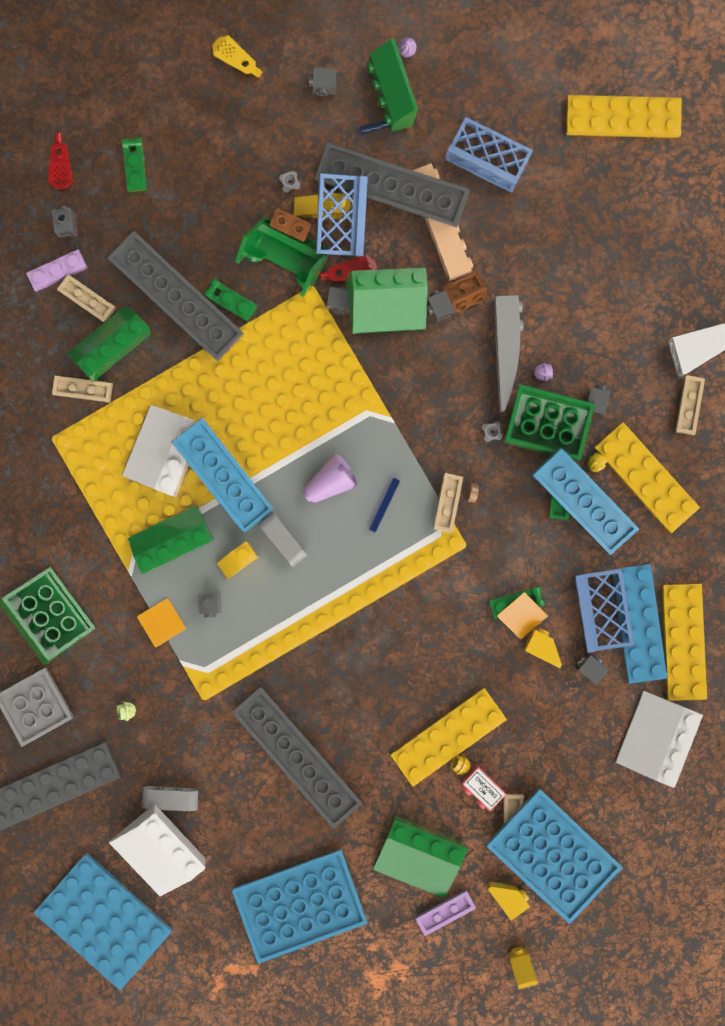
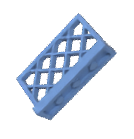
(482, 166)
(357, 213)
(587, 613)

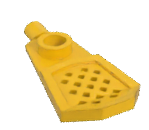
(237, 58)

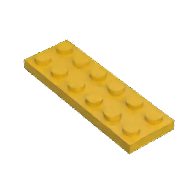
(623, 116)
(646, 477)
(684, 642)
(448, 736)

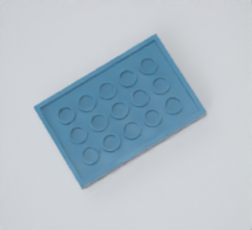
(553, 855)
(299, 905)
(103, 921)

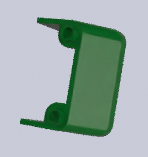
(284, 250)

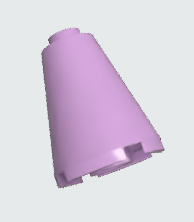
(330, 480)

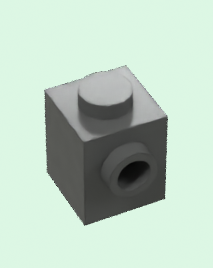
(323, 81)
(64, 222)
(338, 301)
(439, 305)
(600, 397)
(209, 604)
(591, 668)

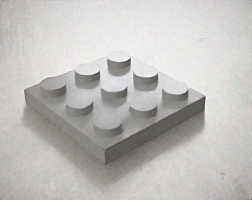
(34, 707)

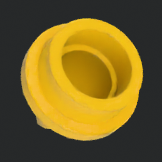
(596, 462)
(460, 765)

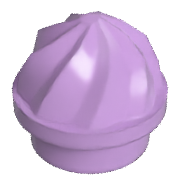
(407, 47)
(543, 372)

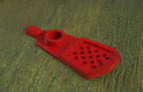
(59, 162)
(347, 267)

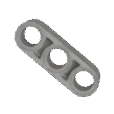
(282, 539)
(170, 798)

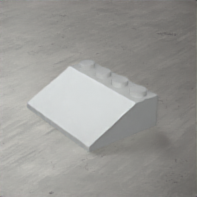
(154, 458)
(658, 739)
(158, 851)

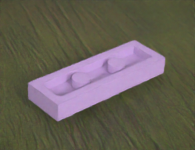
(57, 270)
(445, 912)

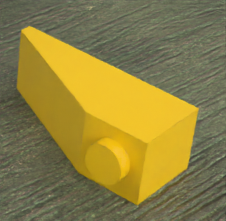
(308, 206)

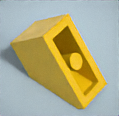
(237, 559)
(543, 647)
(509, 898)
(522, 967)

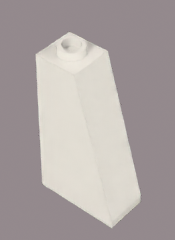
(696, 348)

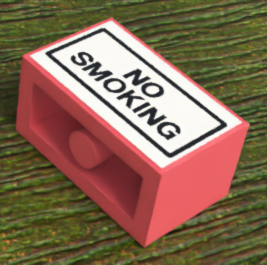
(483, 788)

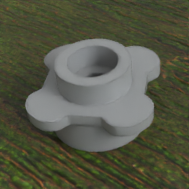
(284, 178)
(496, 428)

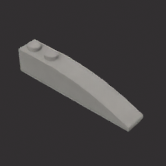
(507, 339)

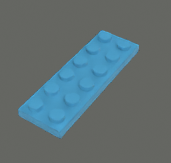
(222, 475)
(585, 501)
(646, 657)

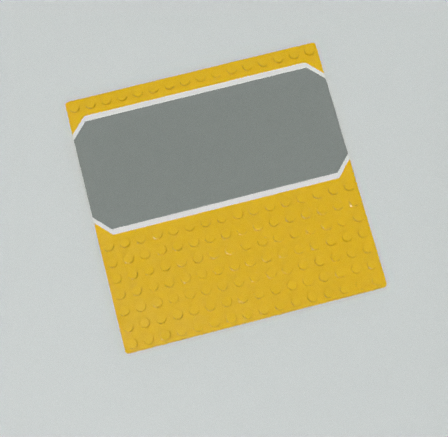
(282, 410)

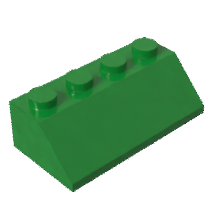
(392, 86)
(109, 343)
(170, 539)

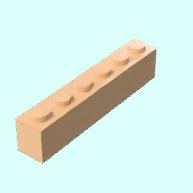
(447, 241)

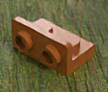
(291, 225)
(466, 292)

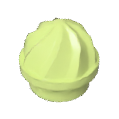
(125, 711)

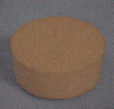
(472, 492)

